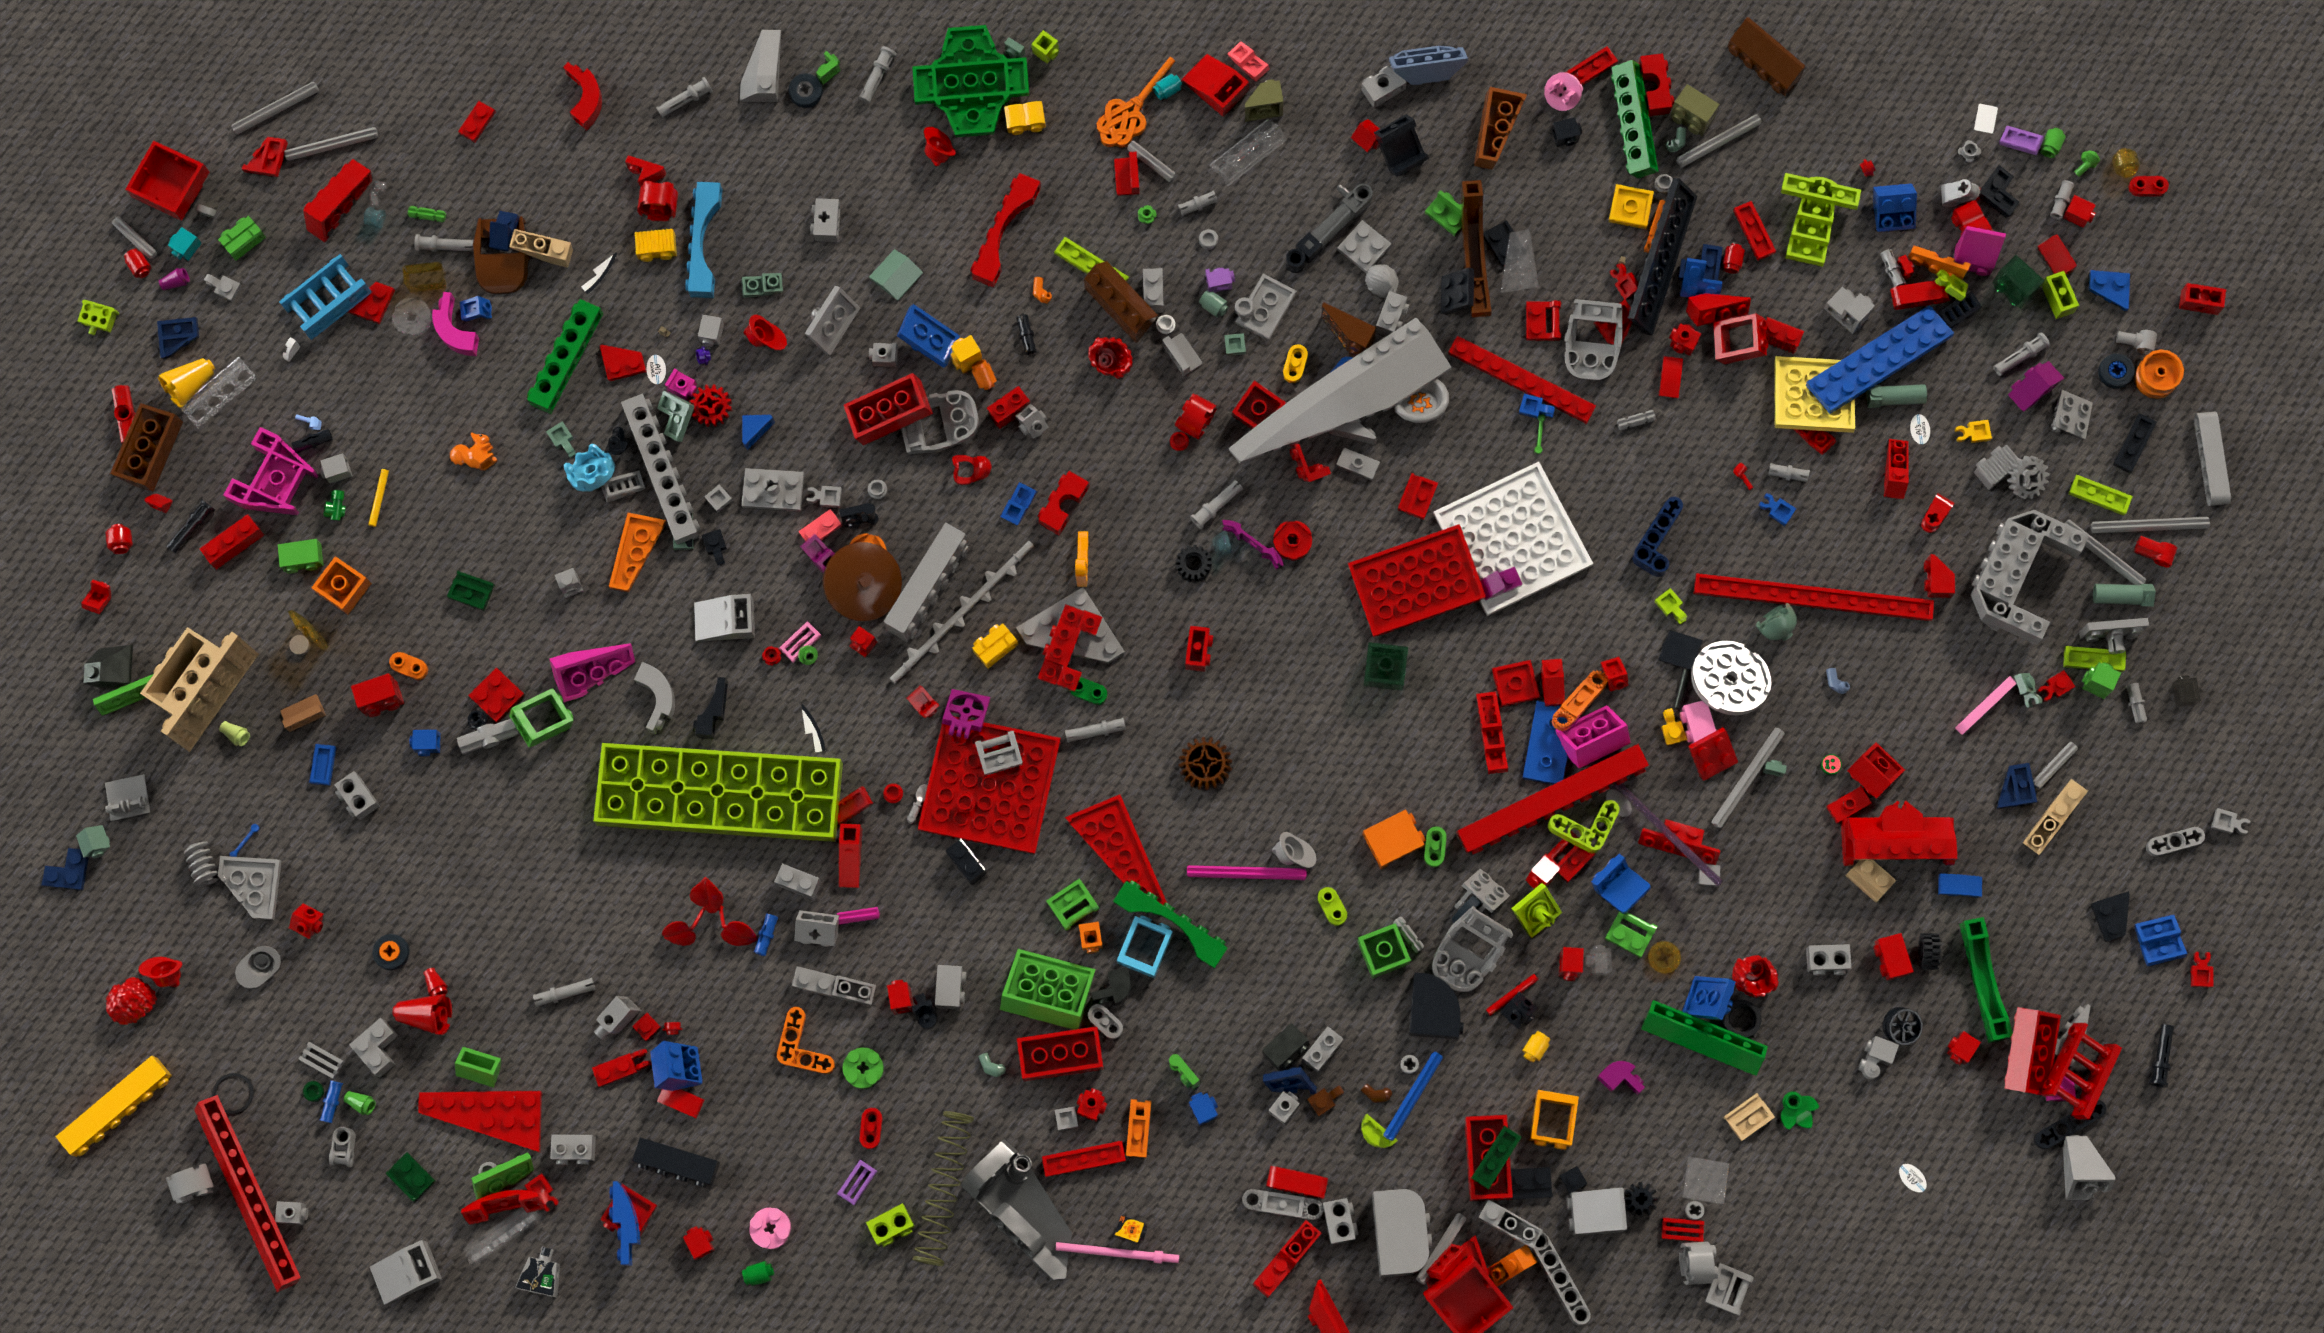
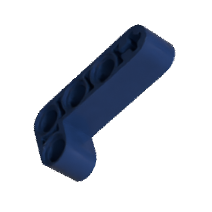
(1659, 533)

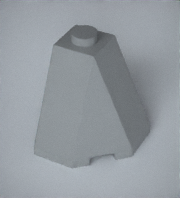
(2084, 1169)

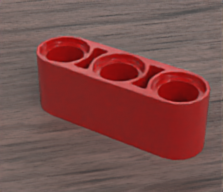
(1918, 295)
(1297, 1182)

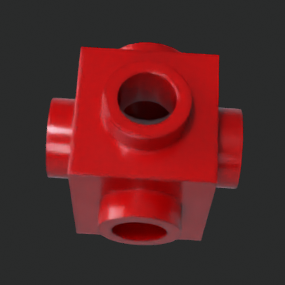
(1684, 339)
(306, 921)
(1091, 1112)

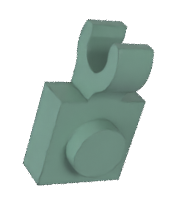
(561, 437)
(2026, 687)

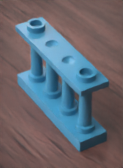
(334, 310)

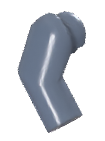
(1836, 684)

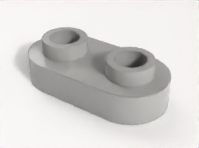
(1105, 1022)

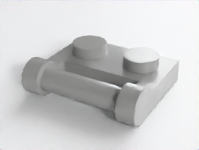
(999, 759)
(1722, 1287)

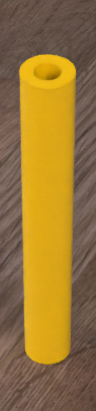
(378, 497)

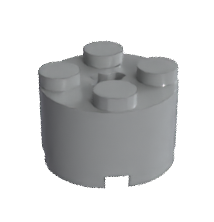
(189, 1183)
(1698, 1263)

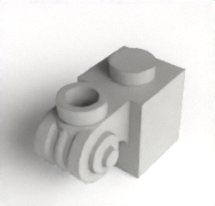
(1877, 1051)

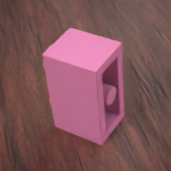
(1697, 720)

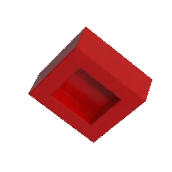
(1907, 267)
(646, 1027)

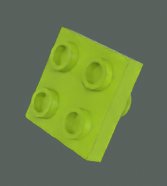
(1537, 910)

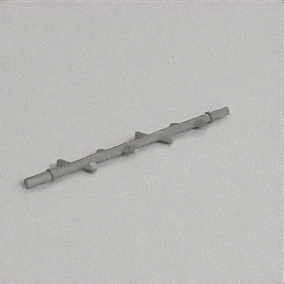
(957, 618)

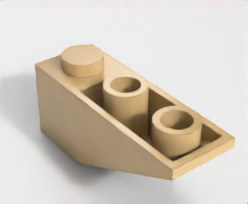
(542, 247)

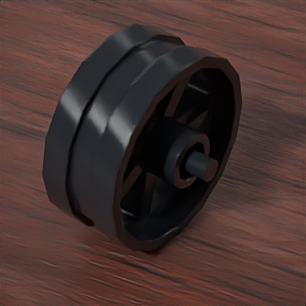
(1902, 1025)

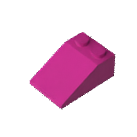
(1979, 249)

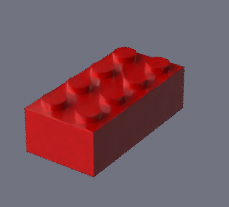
(888, 409)
(2031, 1050)
(1060, 1054)
(1480, 1135)

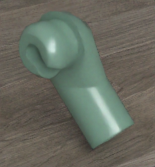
(1678, 142)
(991, 1068)

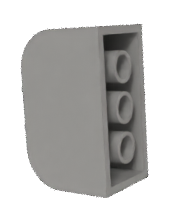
(1400, 1232)

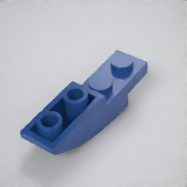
(624, 1214)

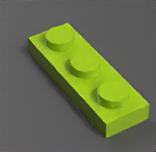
(2100, 495)
(2086, 657)

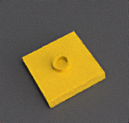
(1631, 206)

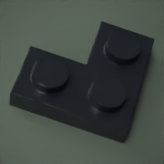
(1994, 192)

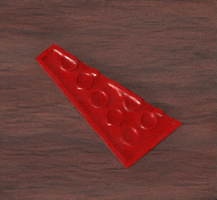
(1114, 839)
(499, 1114)

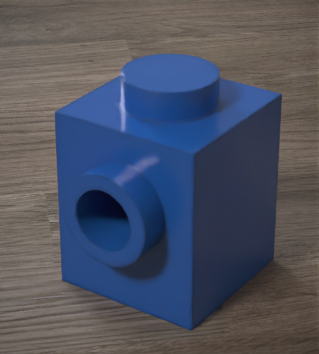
(425, 742)
(1203, 1108)

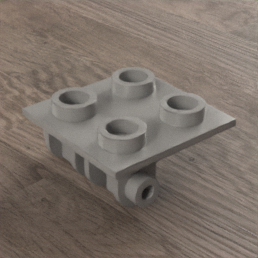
(2072, 414)
(127, 797)

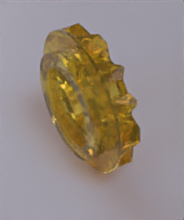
(1667, 948)

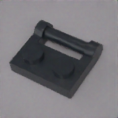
(854, 516)

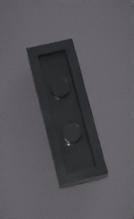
(2134, 443)

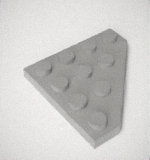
(1102, 647)

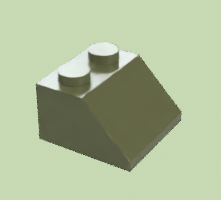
(1265, 102)

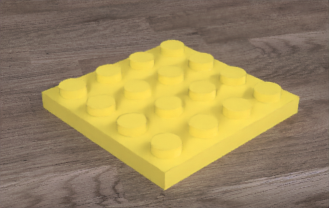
(1798, 406)

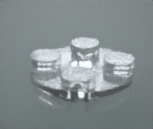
(421, 322)

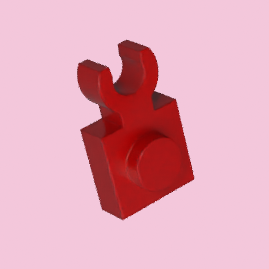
(1627, 283)
(2058, 685)
(2202, 974)
(543, 1188)

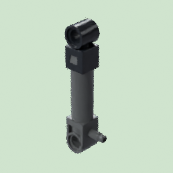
(1313, 243)

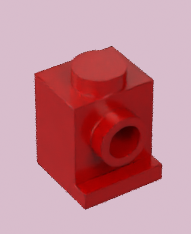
(862, 641)

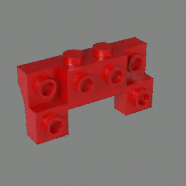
(1062, 645)

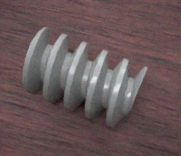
(199, 865)

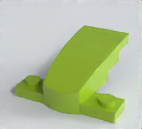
(1815, 215)

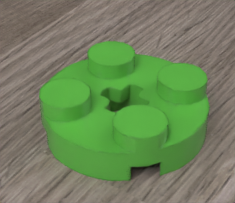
(856, 1058)

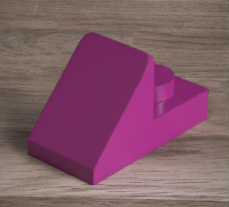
(1500, 583)

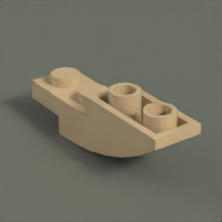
(2054, 816)

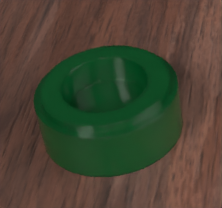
(313, 1091)

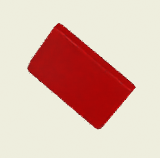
(2057, 255)

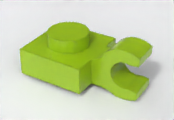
(1670, 603)

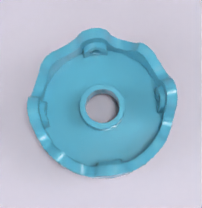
(593, 459)

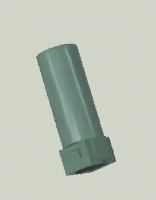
(1896, 395)
(2124, 594)

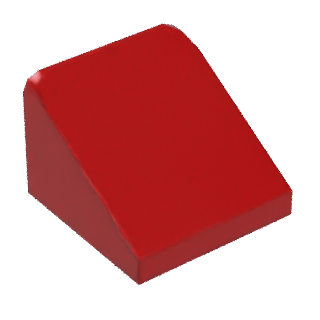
(159, 502)

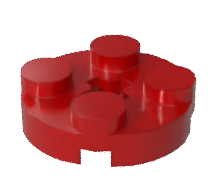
(1291, 529)

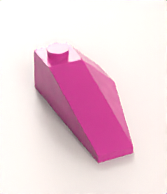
(583, 669)

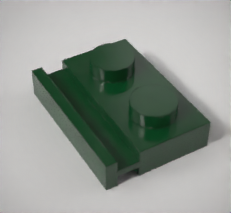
(470, 590)
(410, 1177)

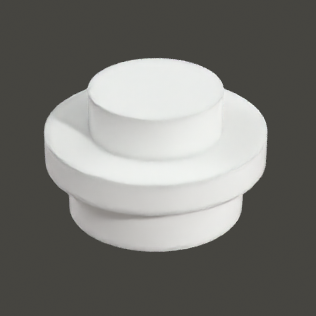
(1165, 324)

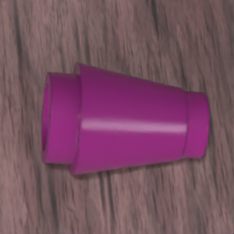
(174, 279)

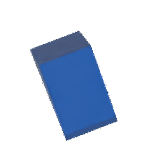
(754, 427)

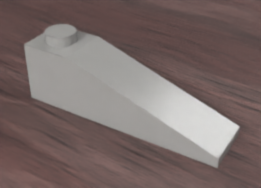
(761, 76)

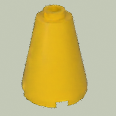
(186, 380)

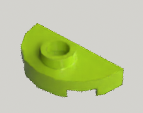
(1374, 1132)

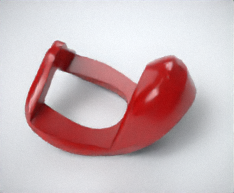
(981, 465)

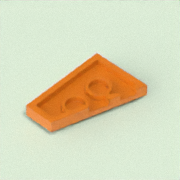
(1931, 260)

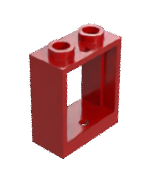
(1722, 339)

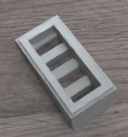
(625, 491)

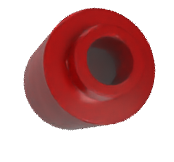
(1733, 258)
(137, 263)

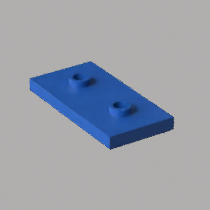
(1545, 753)

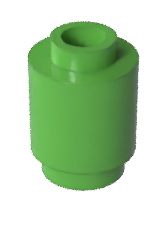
(2052, 142)

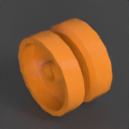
(2159, 374)

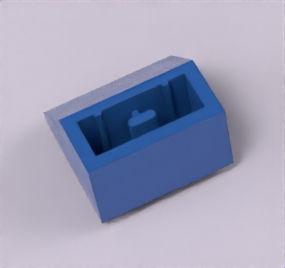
(1895, 207)
(675, 1066)

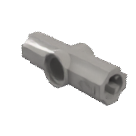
(487, 736)

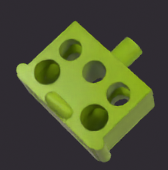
(97, 316)

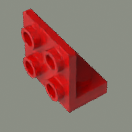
(1314, 472)

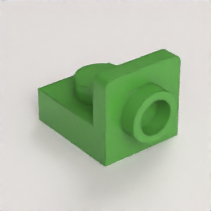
(828, 70)

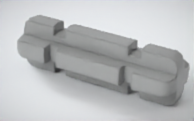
(1635, 420)
(1408, 934)

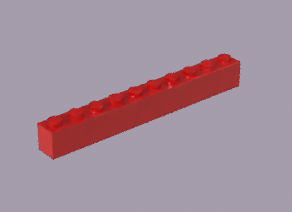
(1552, 799)
(247, 1193)

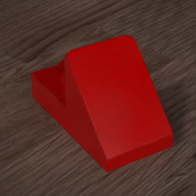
(648, 170)

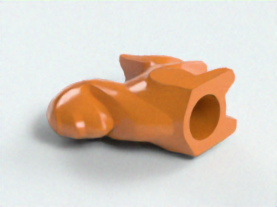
(477, 456)

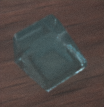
(1222, 544)

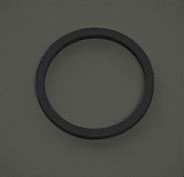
(250, 1086)

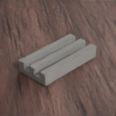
(307, 1052)

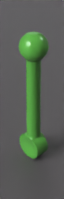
(1538, 449)

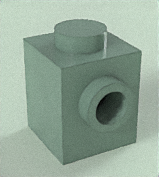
(93, 841)

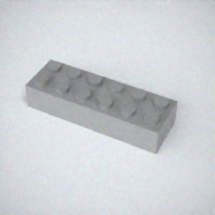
(926, 583)

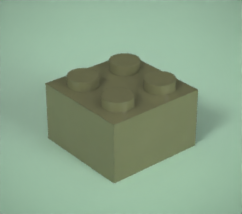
(1694, 110)

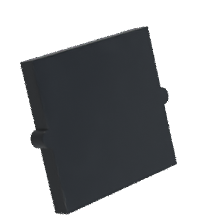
(1680, 650)

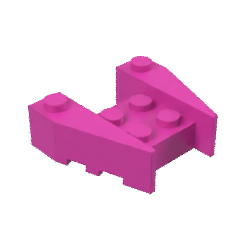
(275, 480)

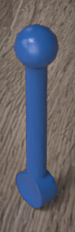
(254, 828)

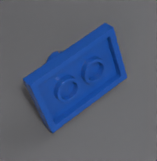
(927, 335)
(1709, 997)

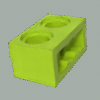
(888, 1219)

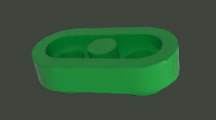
(1088, 690)

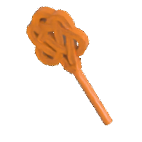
(1113, 117)

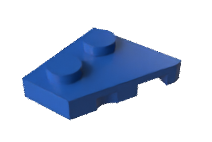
(2111, 286)

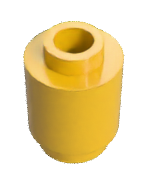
(1536, 1046)

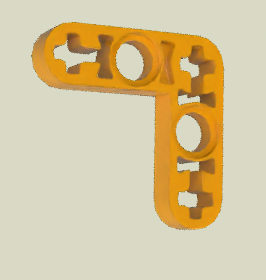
(1081, 562)

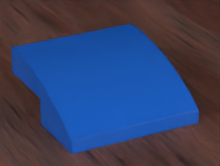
(2160, 940)

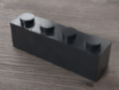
(675, 1161)

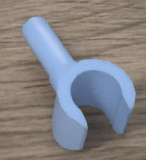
(315, 424)

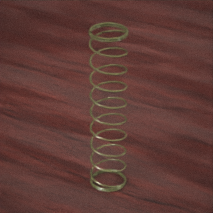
(958, 1116)

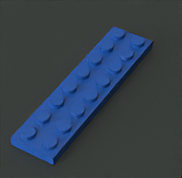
(1879, 359)

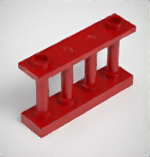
(2098, 1075)

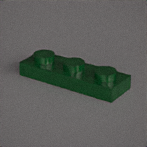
(1496, 1157)

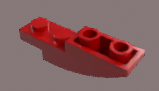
(1287, 1258)

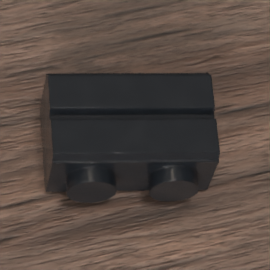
(966, 861)

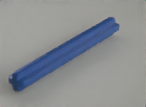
(1413, 1096)

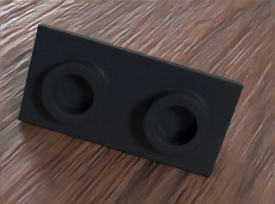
(617, 442)

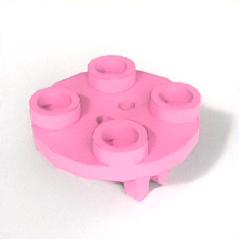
(1570, 96)

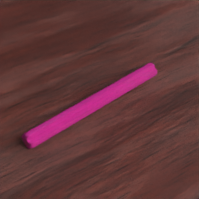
(1246, 872)

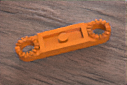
(1579, 700)

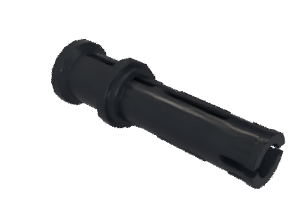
(196, 518)
(2161, 1065)

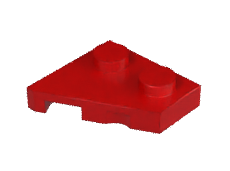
(267, 158)

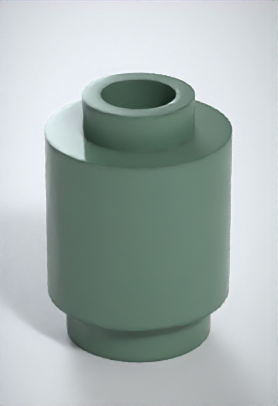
(1213, 303)

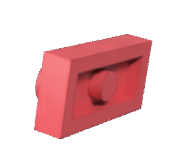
(822, 526)

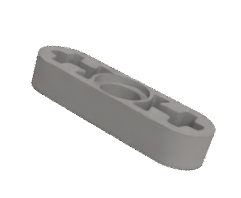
(2159, 840)

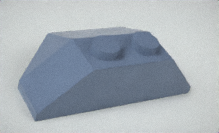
(1428, 63)

